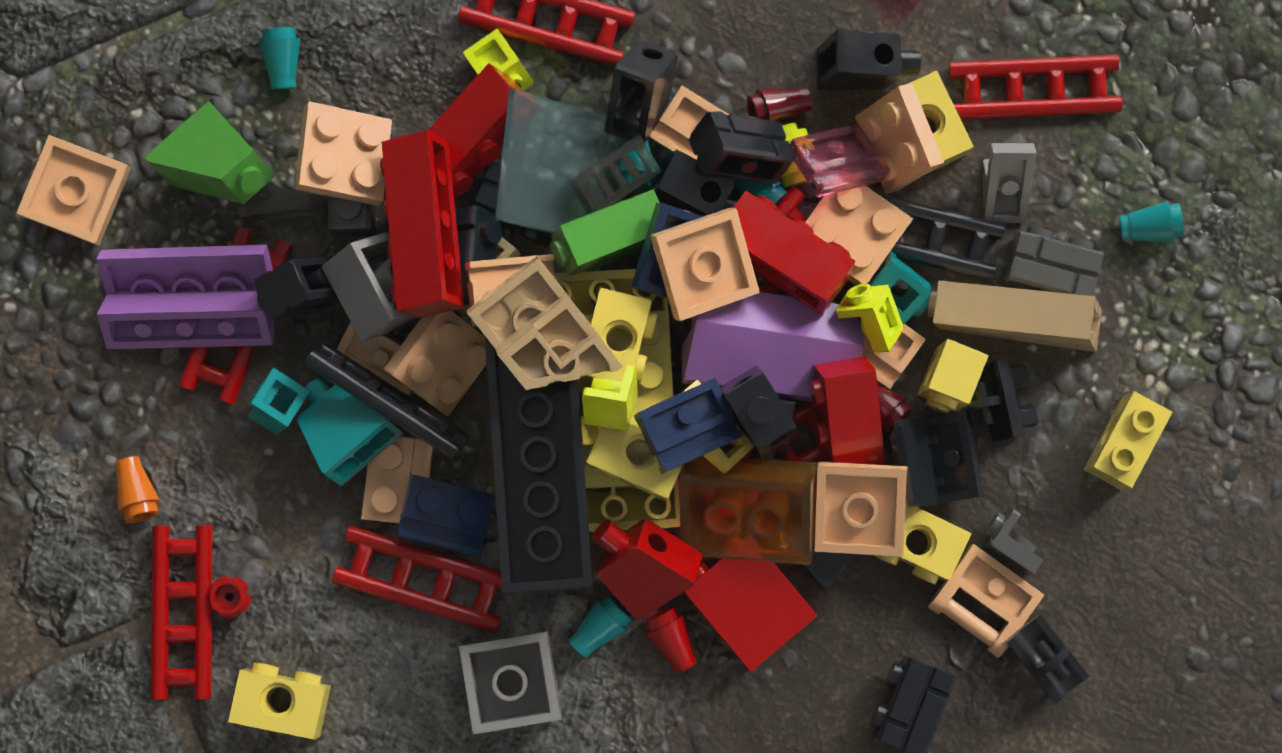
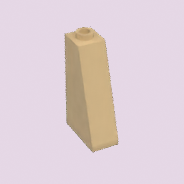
(1017, 314)

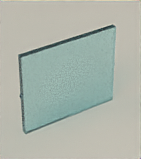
(540, 152)

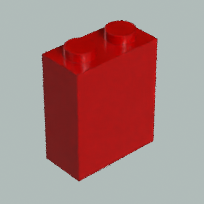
(750, 607)

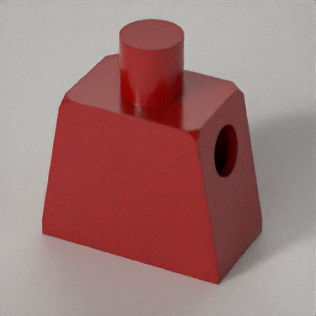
(644, 565)

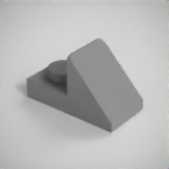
(1008, 182)

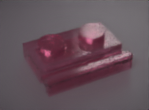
(838, 159)

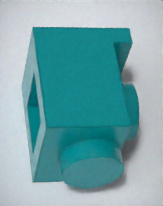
(914, 298)
(276, 401)

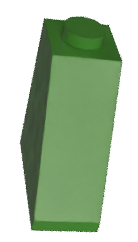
(210, 158)
(604, 235)

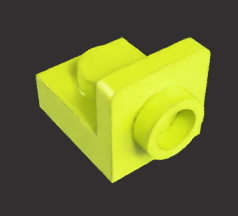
(497, 52)
(877, 313)

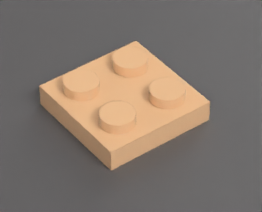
(901, 137)
(341, 153)
(73, 190)
(862, 225)
(705, 264)
(440, 360)
(860, 509)

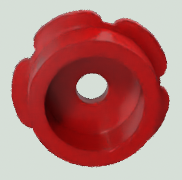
(241, 599)

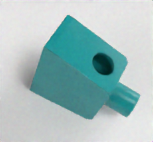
(343, 431)

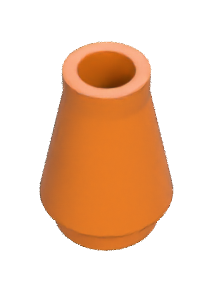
(135, 493)

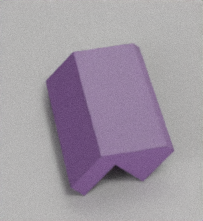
(183, 297)
(771, 333)

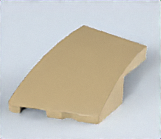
(540, 330)

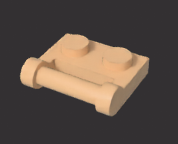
(992, 587)

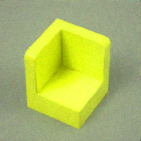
(611, 402)

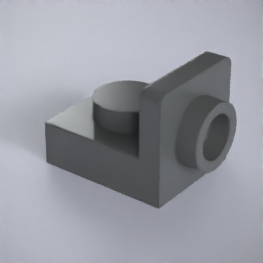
(1016, 550)

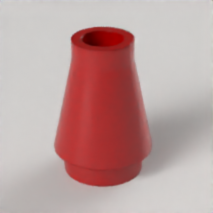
(671, 637)

